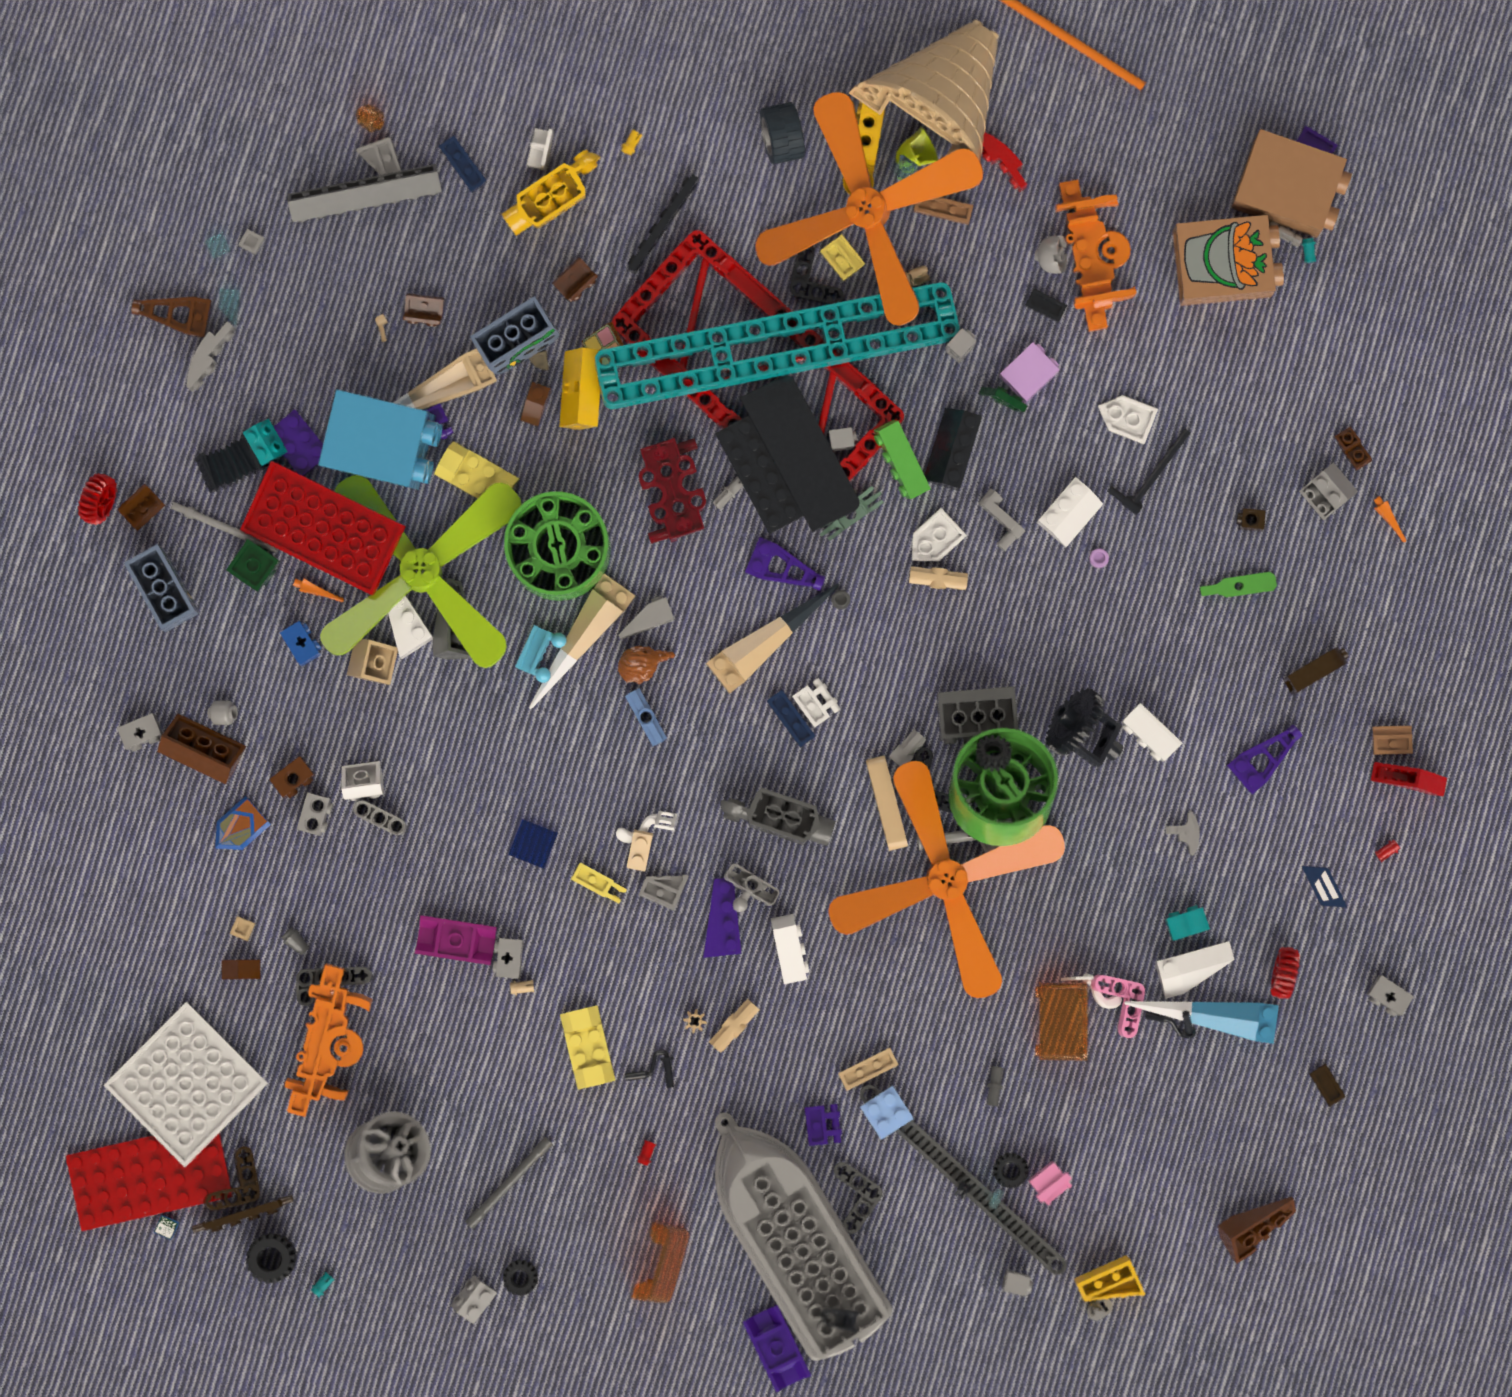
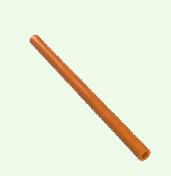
(1075, 43)

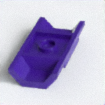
(776, 1348)

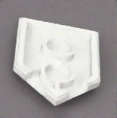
(1128, 418)
(936, 537)

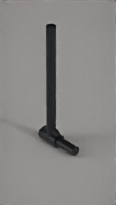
(1134, 503)

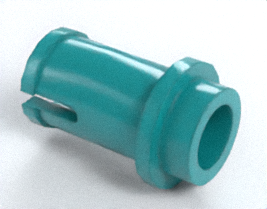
(1309, 250)
(322, 1284)

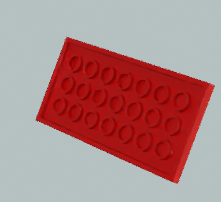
(322, 528)
(142, 1180)

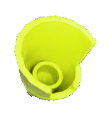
(918, 149)

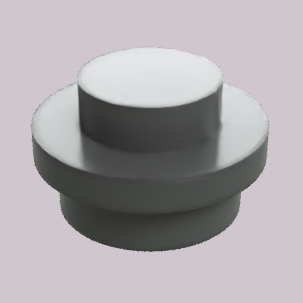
(840, 599)

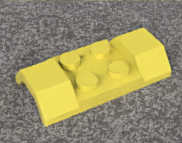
(471, 471)
(587, 1047)

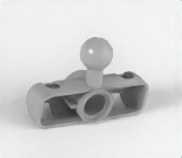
(740, 881)

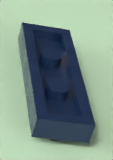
(462, 164)
(791, 718)

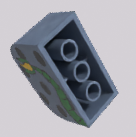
(515, 336)
(162, 588)

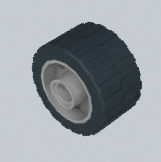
(782, 133)

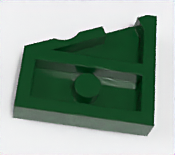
(1000, 395)

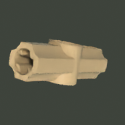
(938, 578)
(734, 1025)

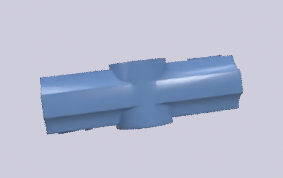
(639, 706)

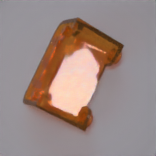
(1062, 1021)
(674, 1245)

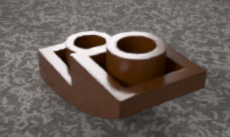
(1352, 448)

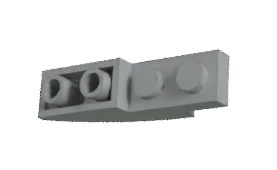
(202, 361)

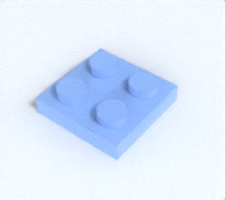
(886, 1112)

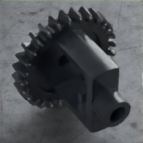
(1074, 722)

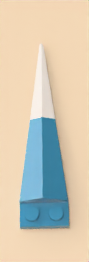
(1244, 1020)

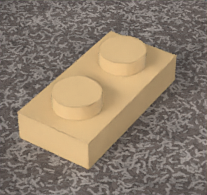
(639, 850)

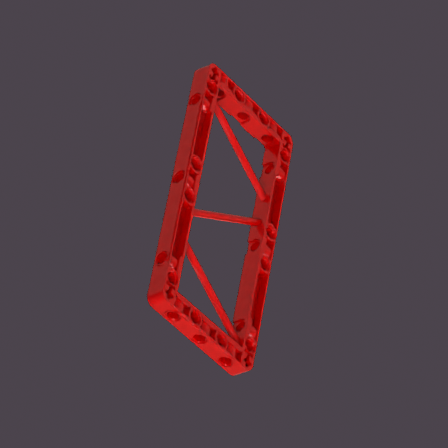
(769, 305)

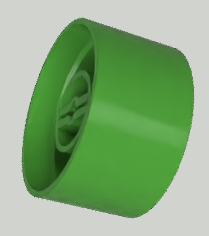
(552, 521)
(1006, 799)

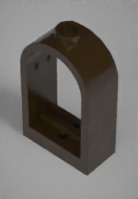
(1316, 670)

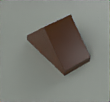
(241, 969)

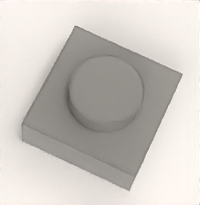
(251, 242)

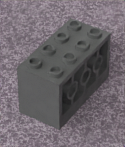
(967, 704)

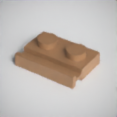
(1392, 740)

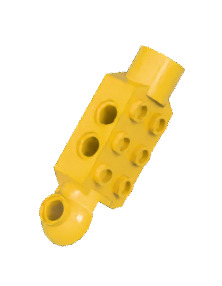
(869, 135)
(550, 194)

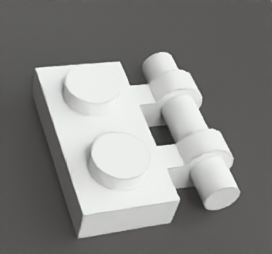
(812, 707)

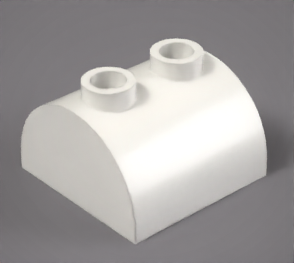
(362, 781)

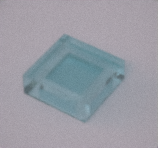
(217, 245)
(996, 1198)

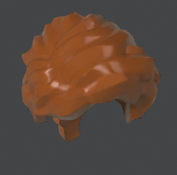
(640, 663)

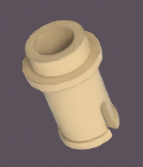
(521, 987)

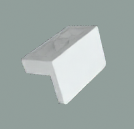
(540, 149)

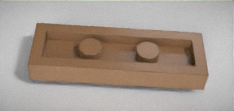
(945, 209)

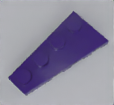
(723, 926)

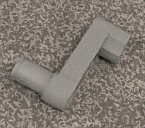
(1014, 531)

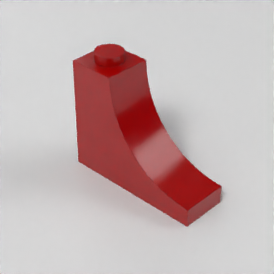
(1409, 778)

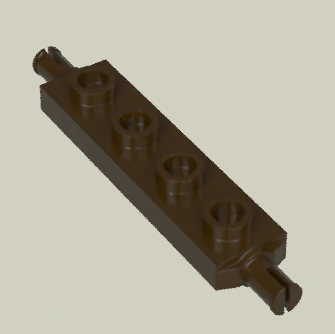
(251, 1214)

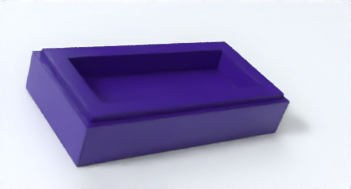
(1316, 140)

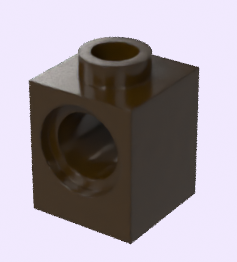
(1259, 516)

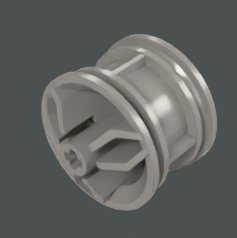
(371, 1148)

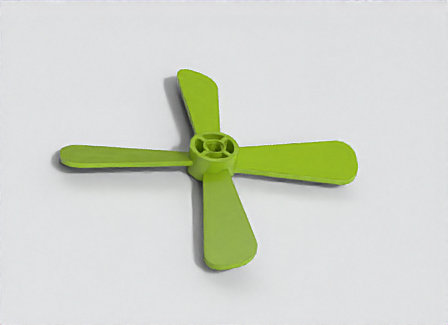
(478, 522)

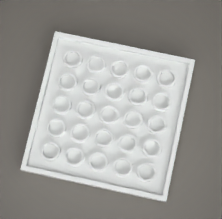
(185, 1084)

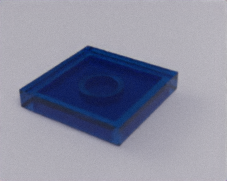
(533, 844)

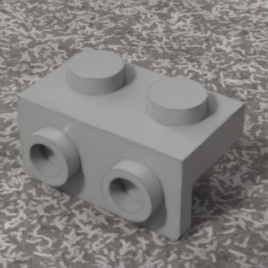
(473, 1299)

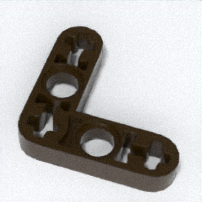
(244, 1184)

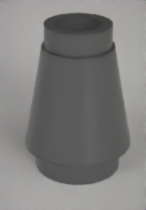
(295, 941)

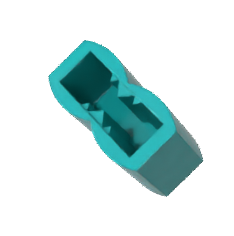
(1187, 923)

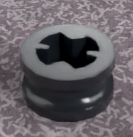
(962, 1189)

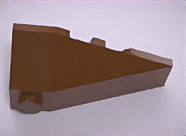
(1247, 1229)

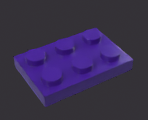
(300, 442)

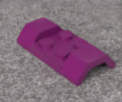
(456, 940)

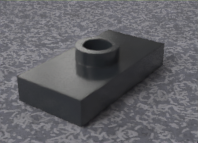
(1046, 305)

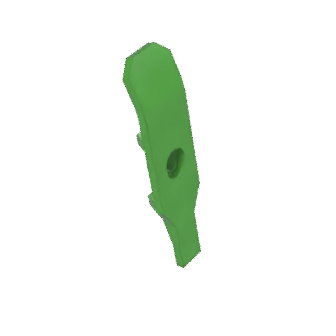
(1250, 584)

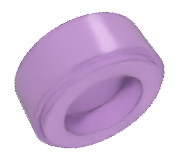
(1099, 558)

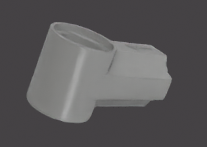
(905, 752)

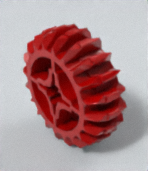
(97, 499)
(1285, 972)

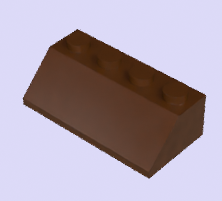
(201, 748)

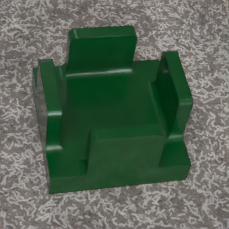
(253, 566)

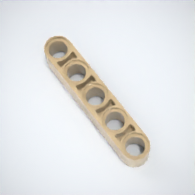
(886, 803)

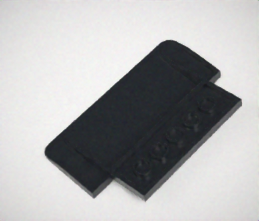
(786, 460)

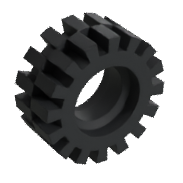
(993, 744)
(1022, 1170)
(512, 1286)

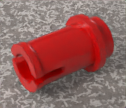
(1386, 851)
(646, 1153)

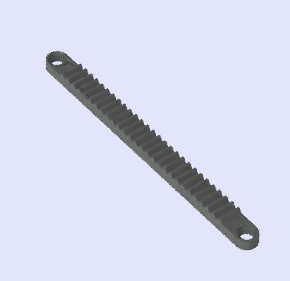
(977, 1193)

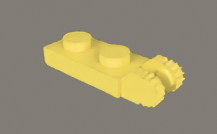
(596, 882)

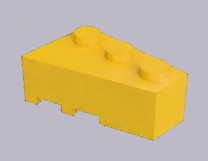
(1110, 1281)

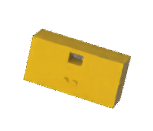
(580, 390)

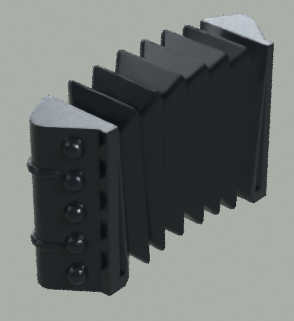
(228, 465)

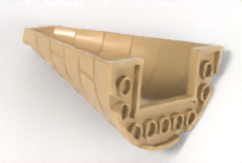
(941, 86)

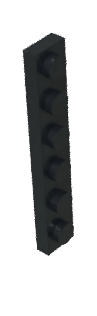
(658, 230)

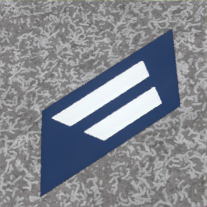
(1324, 886)

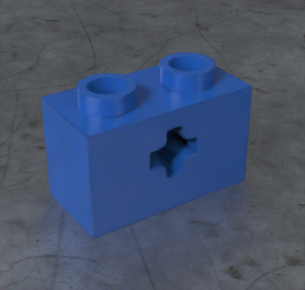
(302, 654)

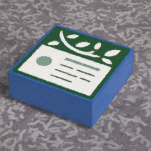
(166, 1227)

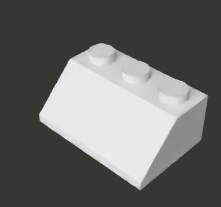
(1070, 512)
(1151, 733)

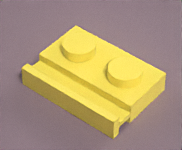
(842, 257)

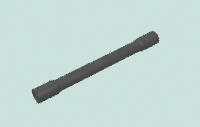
(540, 1149)

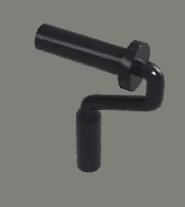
(1188, 1031)
(667, 1067)

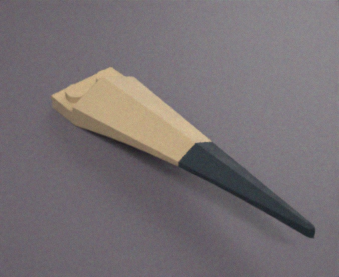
(744, 657)

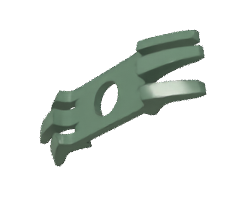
(862, 510)

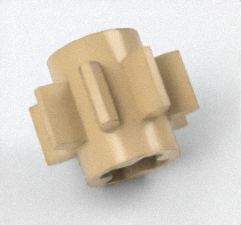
(694, 1026)

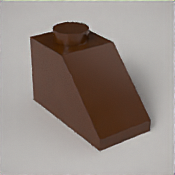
(535, 404)

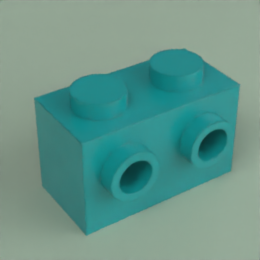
(265, 442)

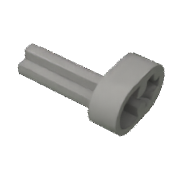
(1095, 1310)

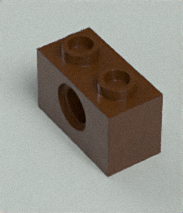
(281, 779)

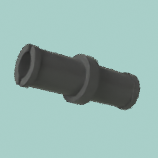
(994, 1086)

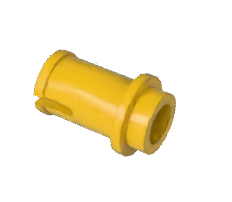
(631, 143)

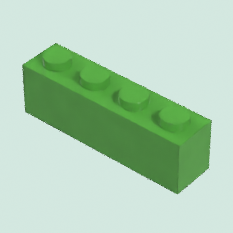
(901, 459)

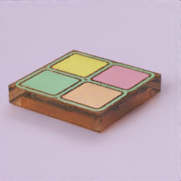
(603, 338)

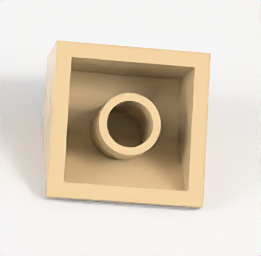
(372, 661)

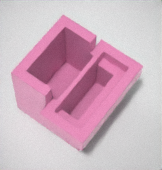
(1050, 1183)

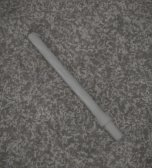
(192, 513)

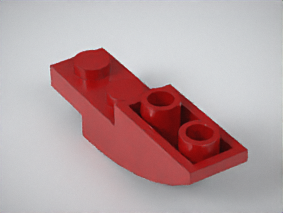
(1009, 163)

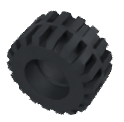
(256, 1266)

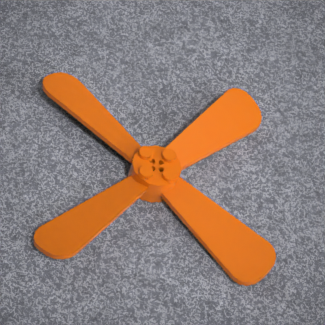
(946, 176)
(861, 909)

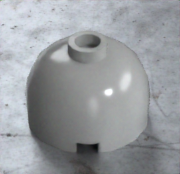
(1051, 254)

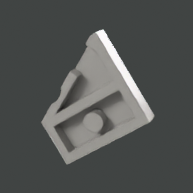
(381, 156)
(664, 889)

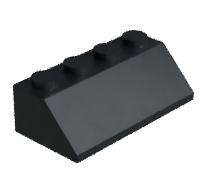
(952, 448)

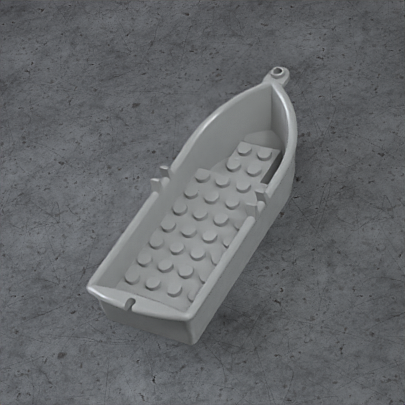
(795, 1239)

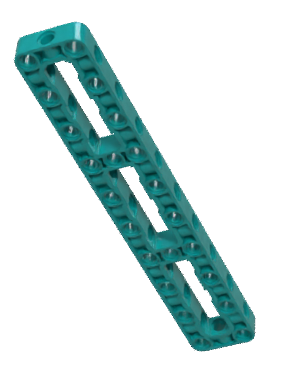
(778, 363)

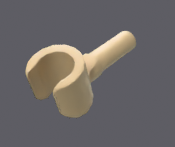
(381, 320)

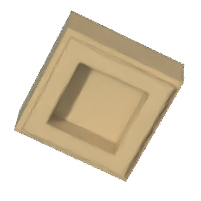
(242, 928)

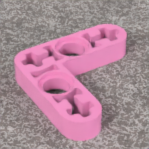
(1127, 994)

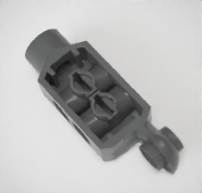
(781, 817)

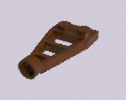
(197, 317)

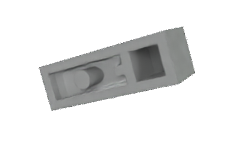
(650, 617)

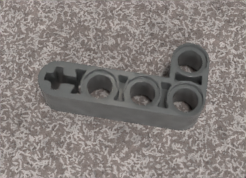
(315, 979)

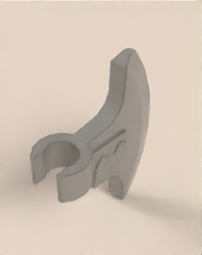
(1187, 833)

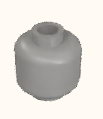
(222, 712)

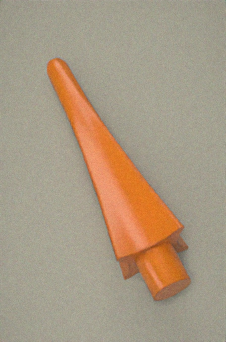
(1385, 511)
(308, 587)

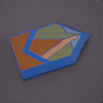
(240, 826)

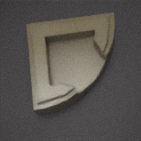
(540, 360)

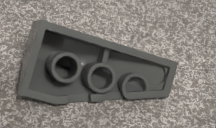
(445, 642)

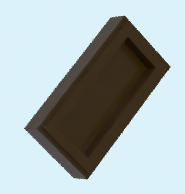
(1327, 1085)

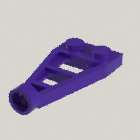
(762, 557)
(1247, 774)

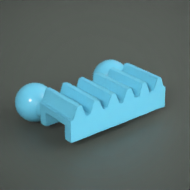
(534, 650)

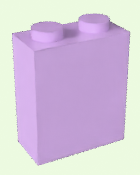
(1029, 372)

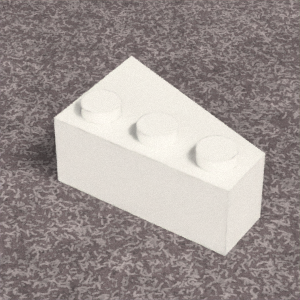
(408, 628)
(789, 948)

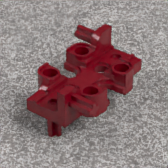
(676, 524)

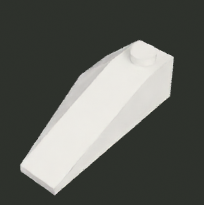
(1189, 969)

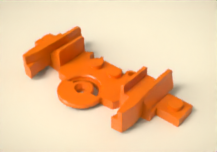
(1086, 236)
(317, 1058)

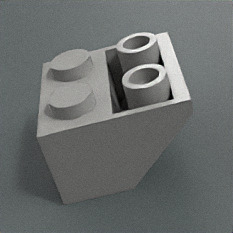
(1328, 491)

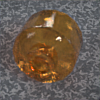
(370, 117)

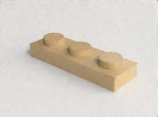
(868, 1069)

